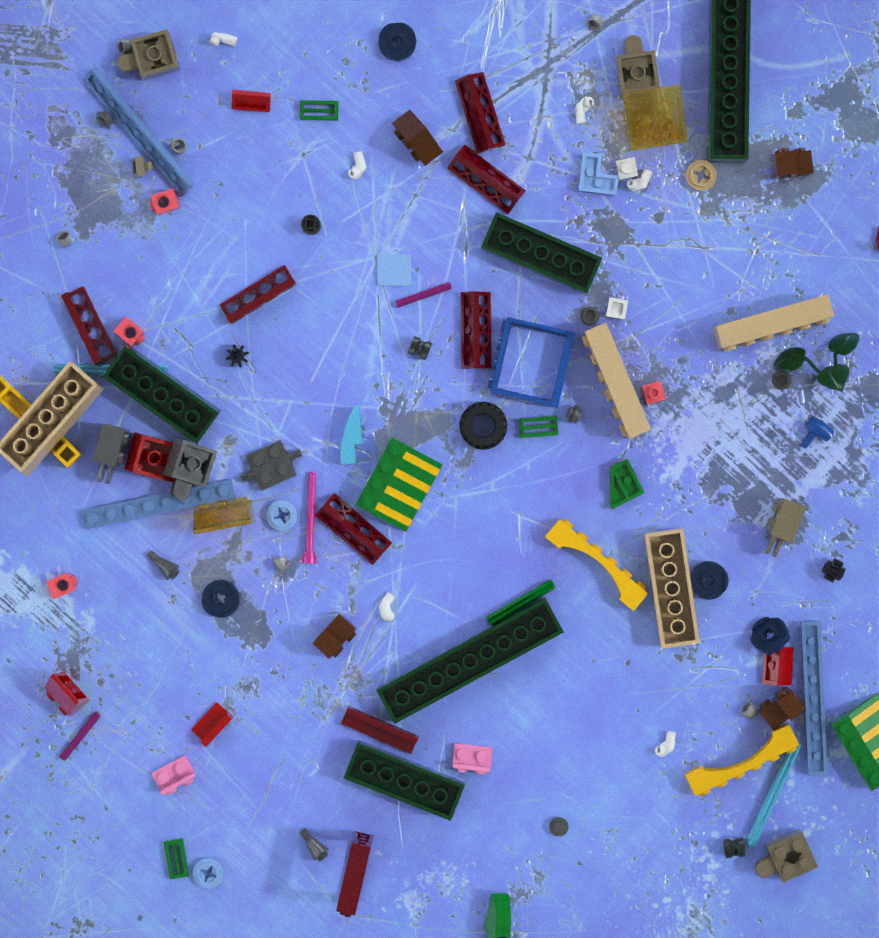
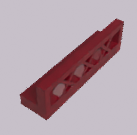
(476, 112)
(488, 176)
(260, 301)
(82, 328)
(472, 330)
(350, 531)
(380, 729)

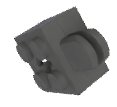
(111, 449)
(194, 471)

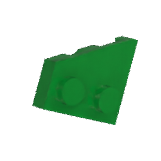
(623, 484)

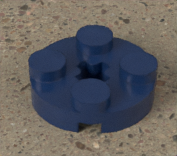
(408, 41)
(717, 573)
(209, 598)
(776, 642)

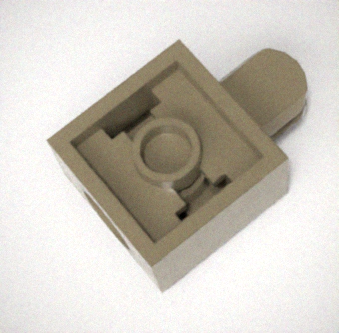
(152, 56)
(636, 68)
(783, 524)
(787, 857)

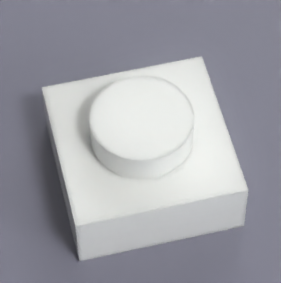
(626, 168)
(617, 308)

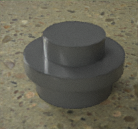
(104, 119)
(589, 315)
(781, 380)
(573, 414)
(558, 826)

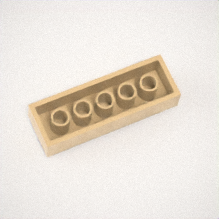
(768, 323)
(616, 380)
(49, 418)
(671, 588)

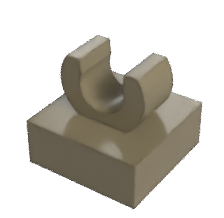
(140, 167)

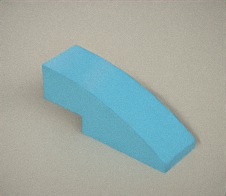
(351, 436)

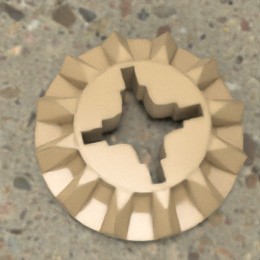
(709, 171)

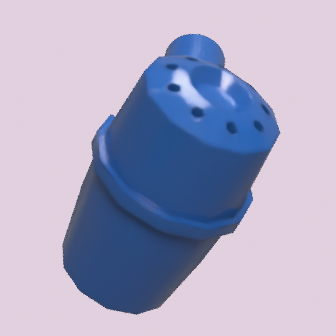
(818, 429)

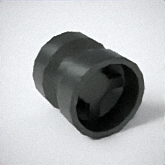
(311, 224)
(415, 347)
(734, 848)

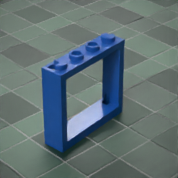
(498, 362)

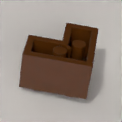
(416, 137)
(791, 163)
(334, 636)
(781, 708)

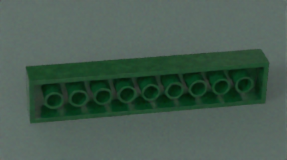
(729, 80)
(469, 660)

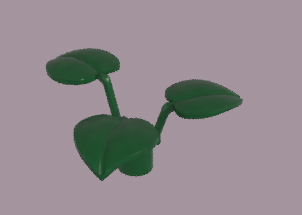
(832, 376)

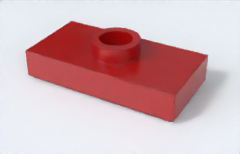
(251, 100)

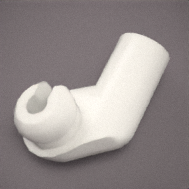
(224, 38)
(581, 107)
(360, 166)
(640, 183)
(384, 607)
(667, 746)

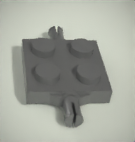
(271, 465)

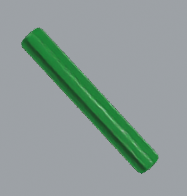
(521, 602)

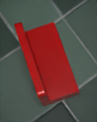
(778, 667)
(212, 723)

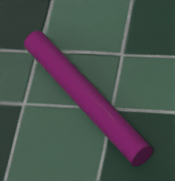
(424, 294)
(80, 735)

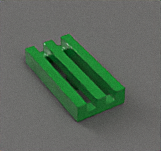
(312, 110)
(554, 425)
(174, 842)

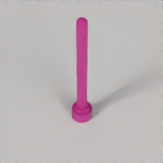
(309, 555)

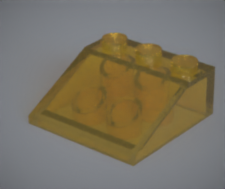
(655, 117)
(223, 515)

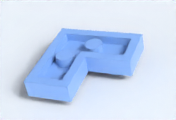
(592, 180)

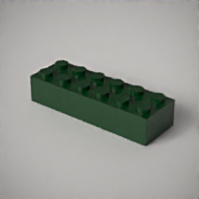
(541, 253)
(161, 393)
(404, 780)

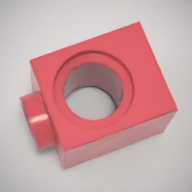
(173, 202)
(124, 326)
(653, 393)
(54, 588)

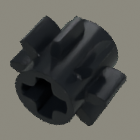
(236, 350)
(833, 570)

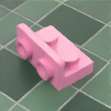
(472, 758)
(174, 774)

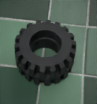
(466, 425)

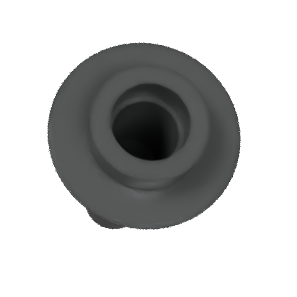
(167, 568)
(317, 849)

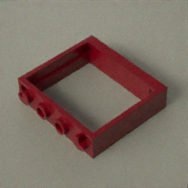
(354, 874)

